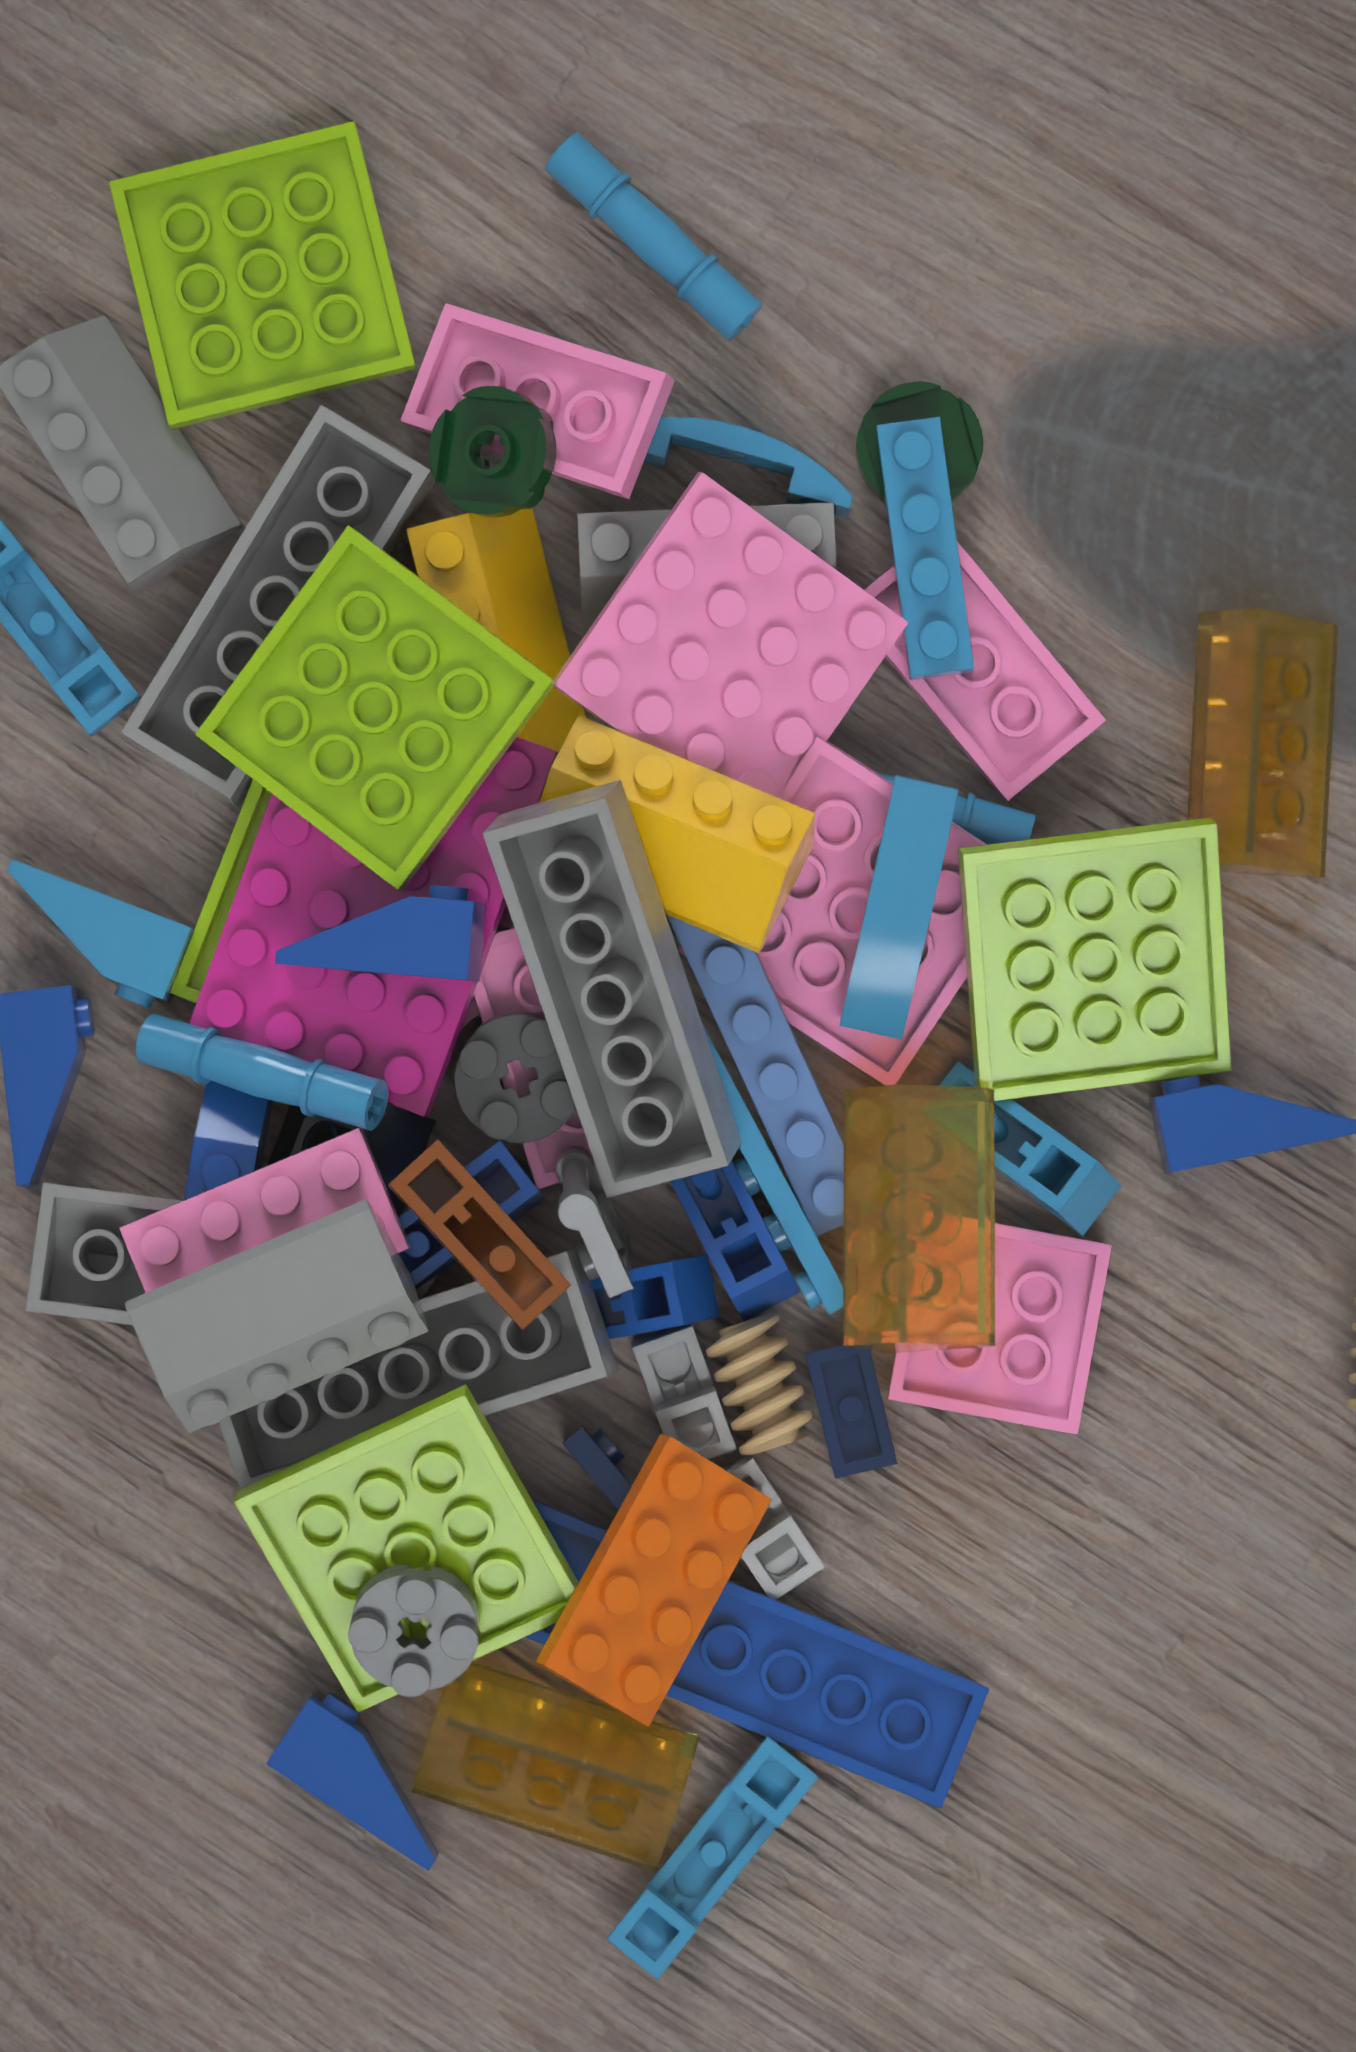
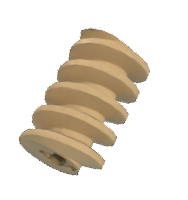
(759, 1384)

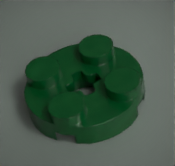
(917, 401)
(527, 461)

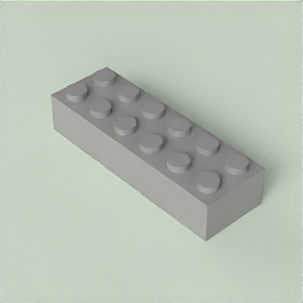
(328, 482)
(613, 988)
(465, 1343)

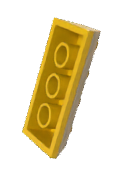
(503, 582)
(712, 843)

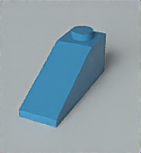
(117, 938)
(1044, 1162)

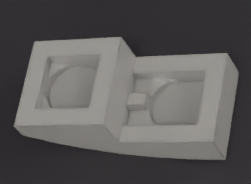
(683, 1390)
(778, 1549)

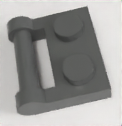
(586, 1208)

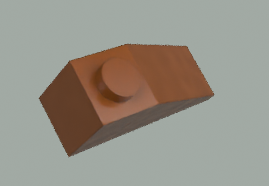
(479, 1234)

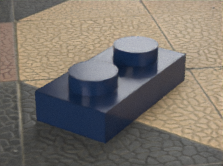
(850, 1410)
(599, 1459)

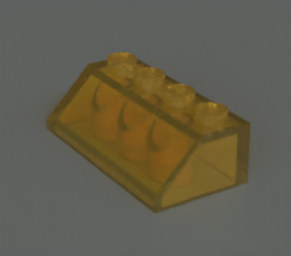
(1264, 739)
(919, 1218)
(556, 1765)

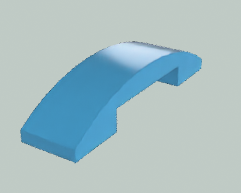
(736, 443)
(59, 641)
(899, 907)
(711, 1856)

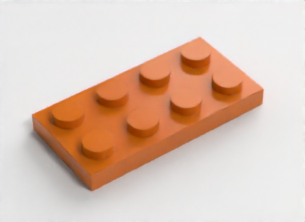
(653, 1580)

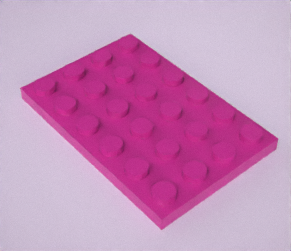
(356, 1019)

